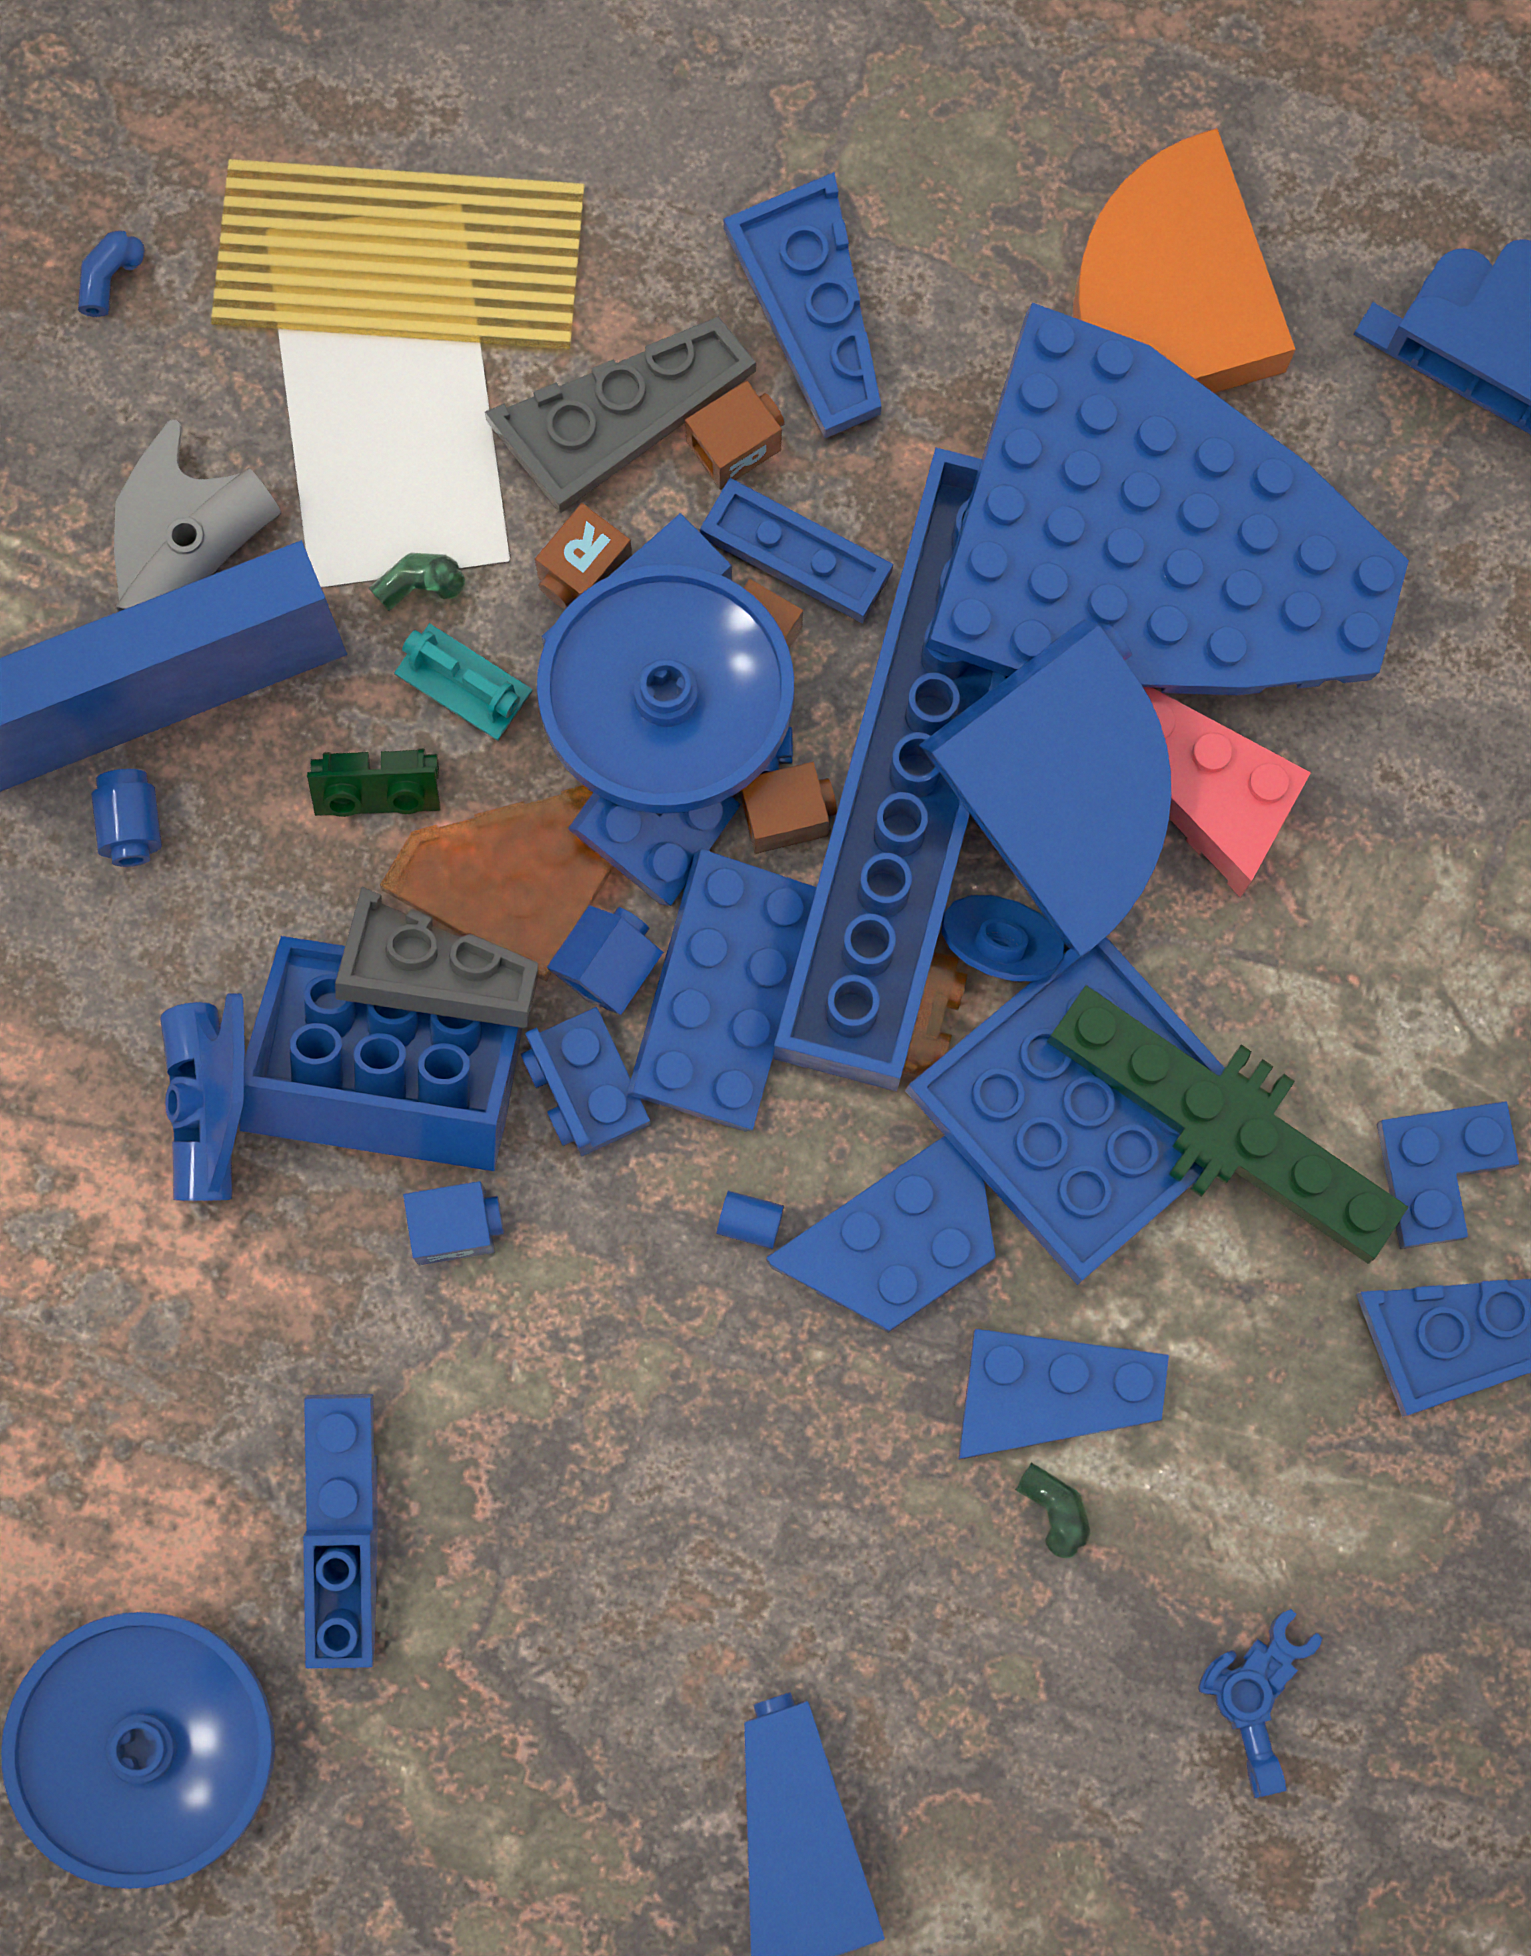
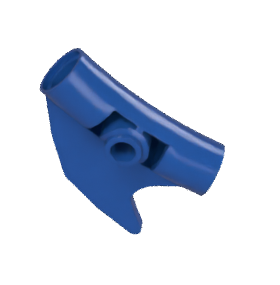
(204, 1094)

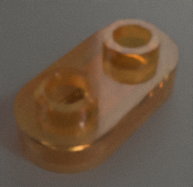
(941, 991)

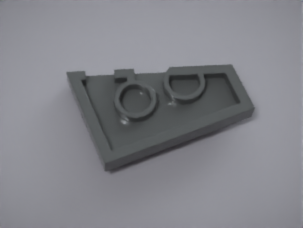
(421, 968)

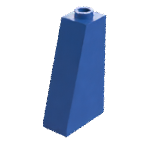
(801, 1856)

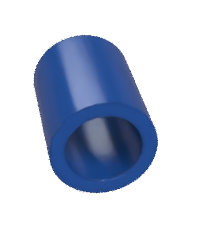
(750, 1219)

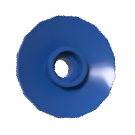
(1002, 938)

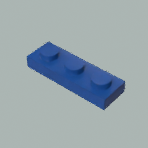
(796, 550)

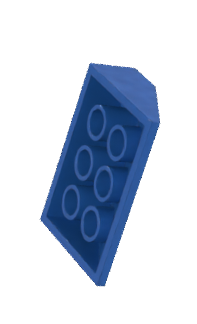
(372, 1071)

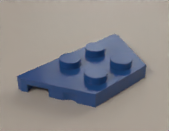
(897, 1240)

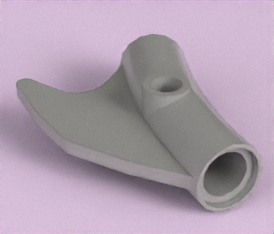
(168, 510)

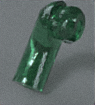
(421, 572)
(1064, 1509)

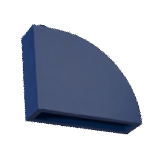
(1066, 780)

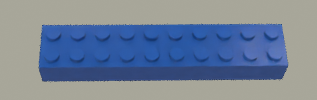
(893, 828)

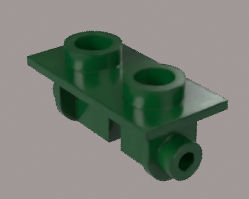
(346, 786)

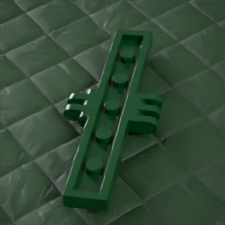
(1228, 1124)

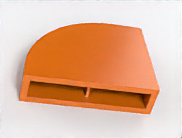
(1184, 269)

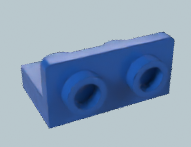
(586, 1082)

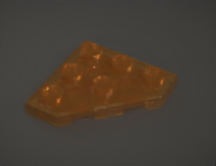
(504, 875)

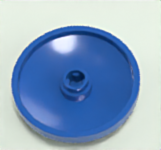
(665, 688)
(137, 1750)

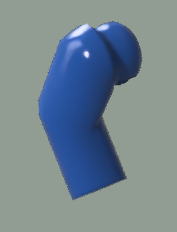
(100, 265)

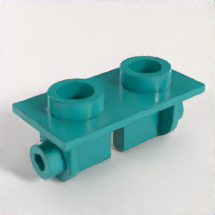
(462, 680)

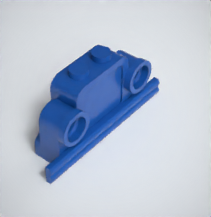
(1468, 329)

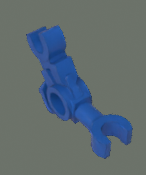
(1248, 1695)

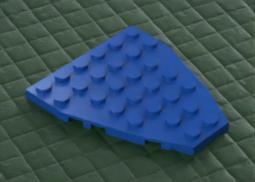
(1170, 517)

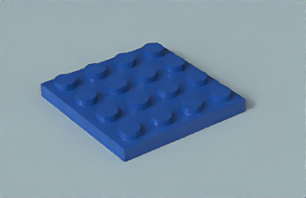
(1049, 1134)

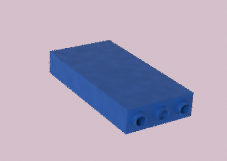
(162, 662)

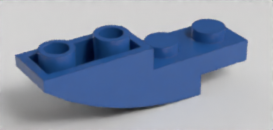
(340, 1531)

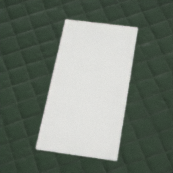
(391, 452)

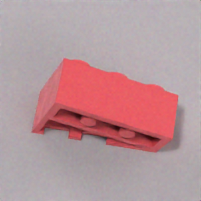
(1225, 790)

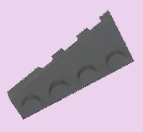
(601, 422)

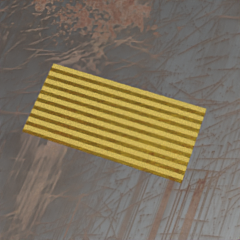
(398, 254)

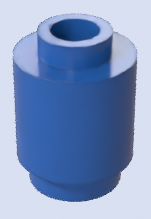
(126, 817)

